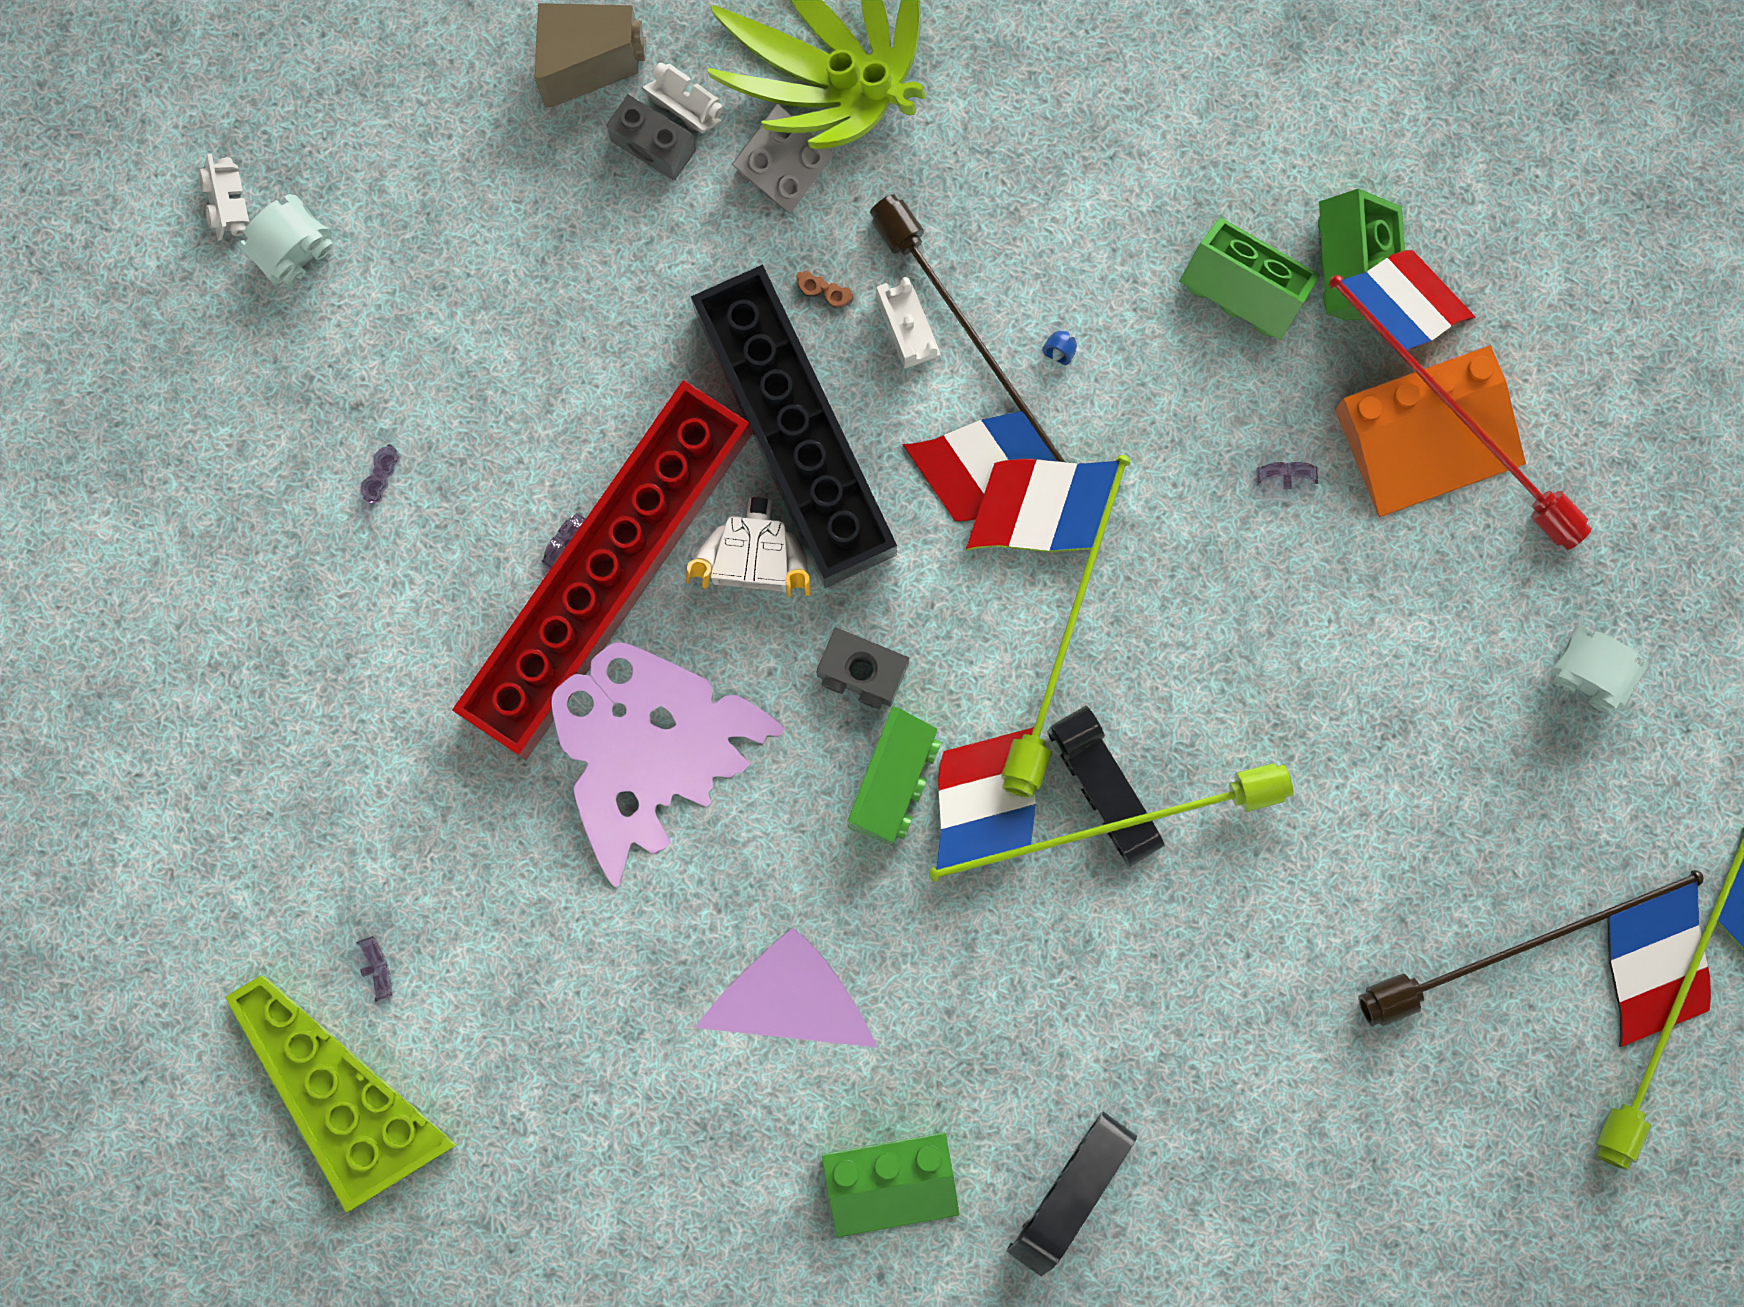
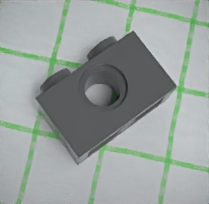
(651, 137)
(846, 650)

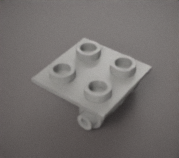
(781, 163)

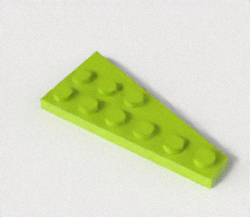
(345, 1111)

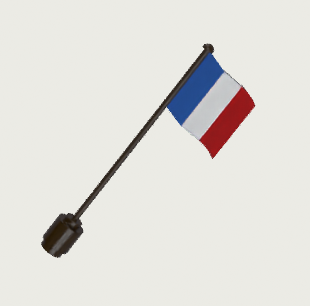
(962, 460)
(1648, 959)

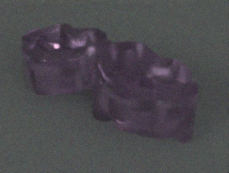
(384, 464)
(1287, 470)
(561, 539)
(378, 967)

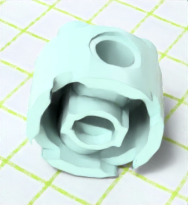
(285, 240)
(1599, 669)

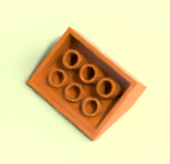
(1416, 445)

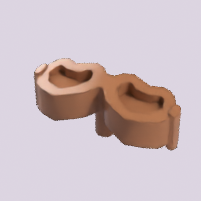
(814, 286)

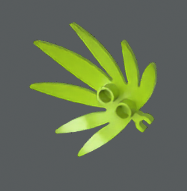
(851, 78)

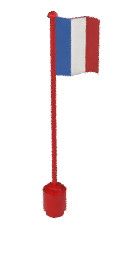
(1412, 309)

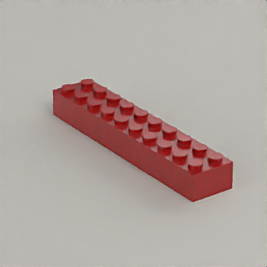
(604, 568)

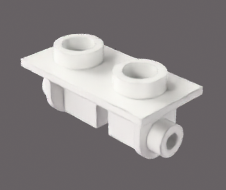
(697, 110)
(220, 182)

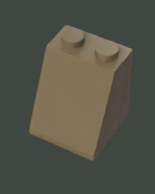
(585, 49)

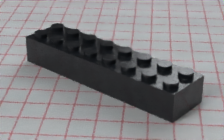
(794, 426)

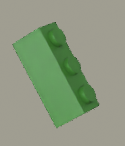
(1355, 237)
(1249, 278)
(894, 777)
(890, 1184)

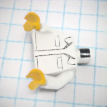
(752, 554)

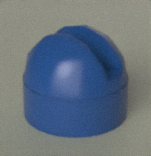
(1063, 342)

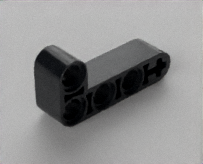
(1104, 783)
(1073, 1195)

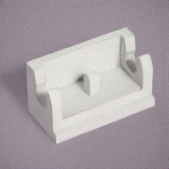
(907, 323)

